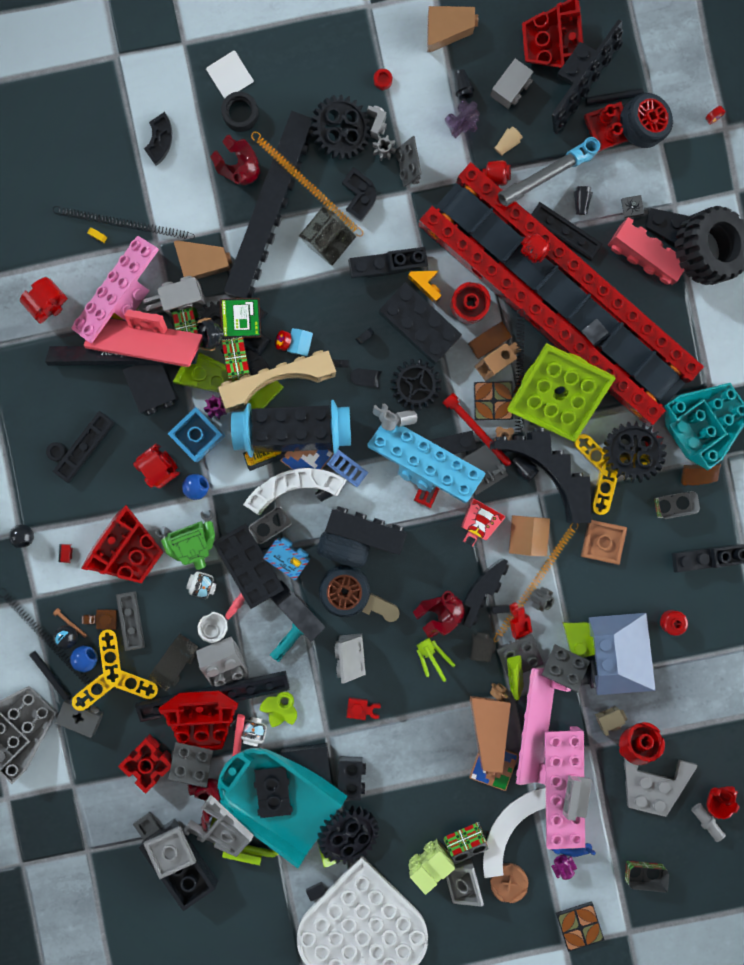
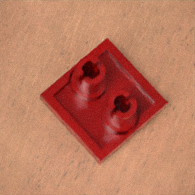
(606, 126)

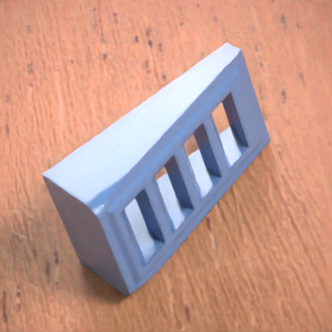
(331, 462)

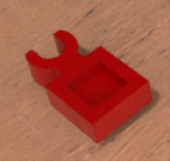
(359, 709)

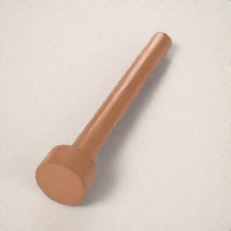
(57, 612)

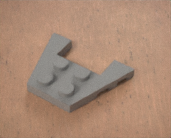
(655, 792)
(225, 833)

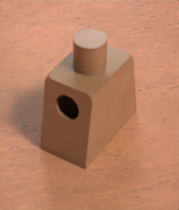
(497, 360)

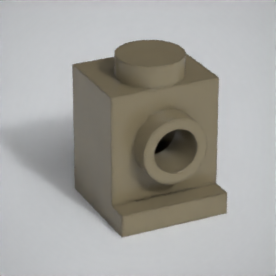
(611, 719)

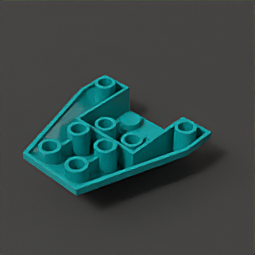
(705, 423)

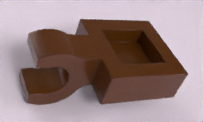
(104, 619)

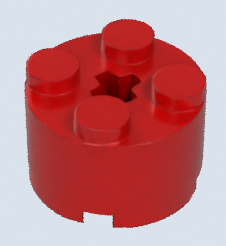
(468, 292)
(43, 299)
(156, 466)
(641, 743)

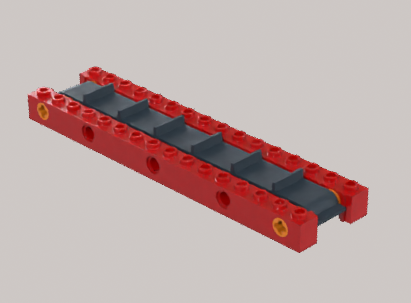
(559, 294)

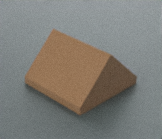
(529, 535)

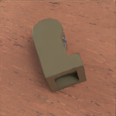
(383, 607)

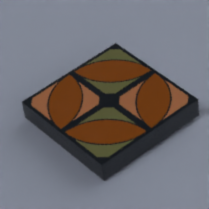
(492, 400)
(580, 926)

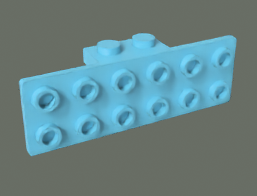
(427, 463)

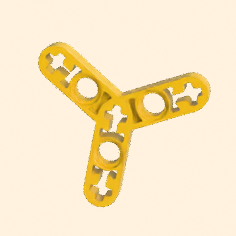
(600, 466)
(107, 684)

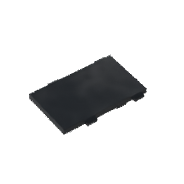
(272, 792)

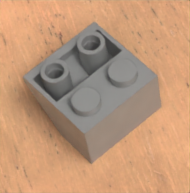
(222, 662)

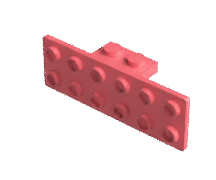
(147, 338)

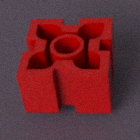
(135, 763)

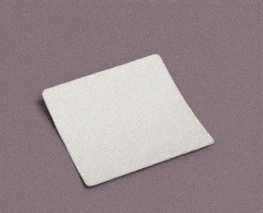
(229, 74)

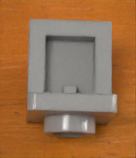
(379, 124)

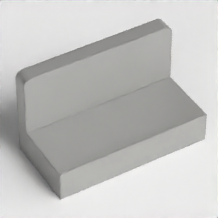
(577, 797)

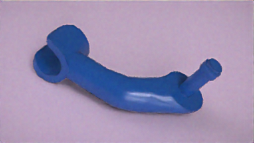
(576, 852)

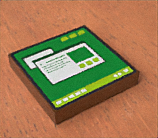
(240, 318)

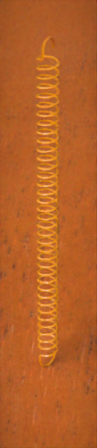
(306, 181)
(528, 596)

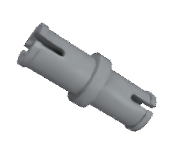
(708, 822)

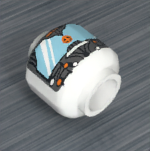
(201, 585)
(253, 732)

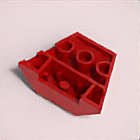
(553, 34)
(124, 549)
(200, 718)

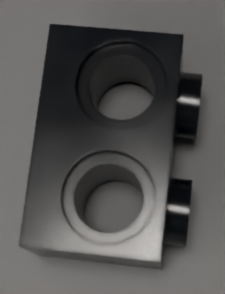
(347, 777)

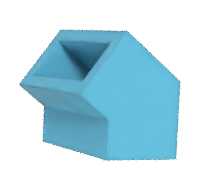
(300, 342)

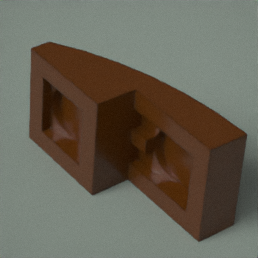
(489, 340)
(698, 475)

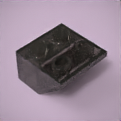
(327, 235)

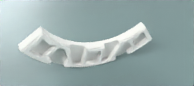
(291, 481)
(504, 826)

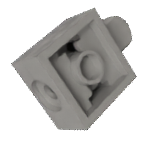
(177, 296)

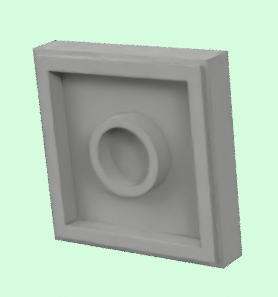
(169, 852)

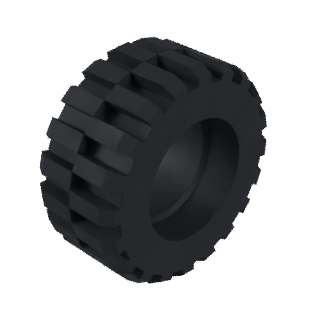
(695, 251)

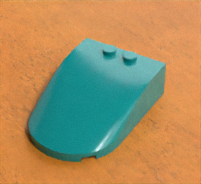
(309, 795)

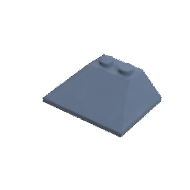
(622, 654)

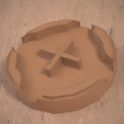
(510, 886)

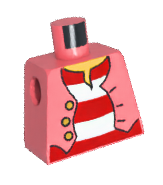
(480, 521)

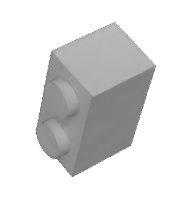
(512, 83)

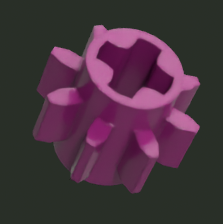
(215, 407)
(564, 867)

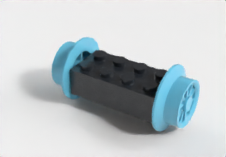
(290, 428)

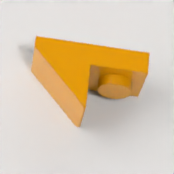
(422, 280)

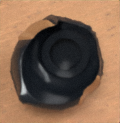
(211, 333)

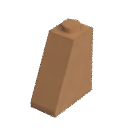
(449, 25)
(201, 259)

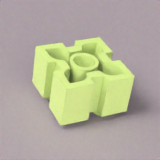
(430, 866)

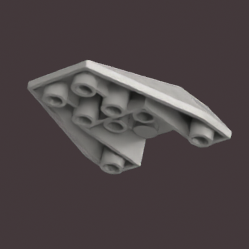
(22, 728)

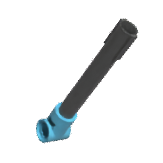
(572, 159)

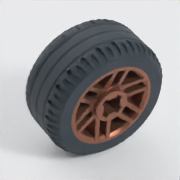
(339, 603)

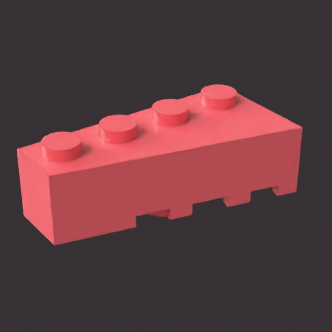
(646, 252)

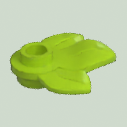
(278, 711)

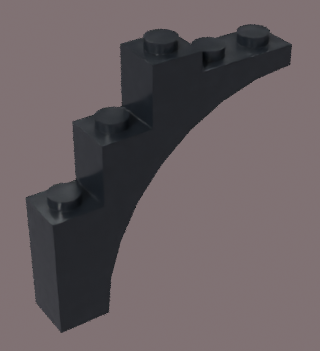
(557, 465)

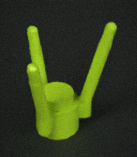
(426, 649)

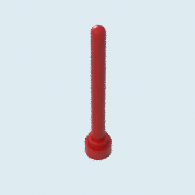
(453, 403)

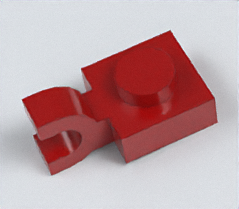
(521, 623)

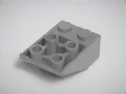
(351, 657)

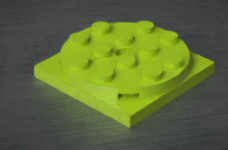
(565, 412)

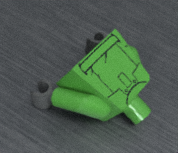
(190, 543)

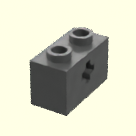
(69, 718)

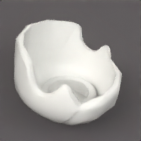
(212, 627)

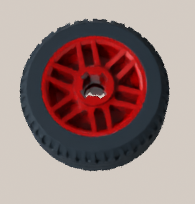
(646, 120)

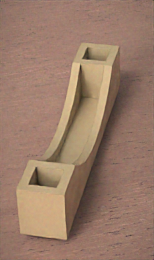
(314, 368)

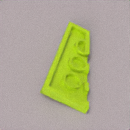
(205, 374)
(579, 638)

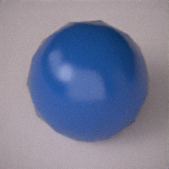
(195, 486)
(83, 659)

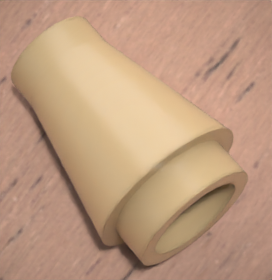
(508, 141)

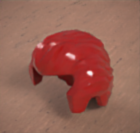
(722, 802)

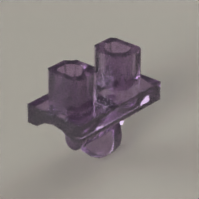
(465, 120)

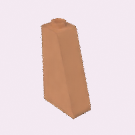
(491, 729)

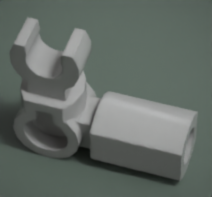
(390, 420)

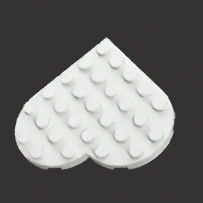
(362, 923)

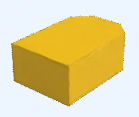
(97, 235)

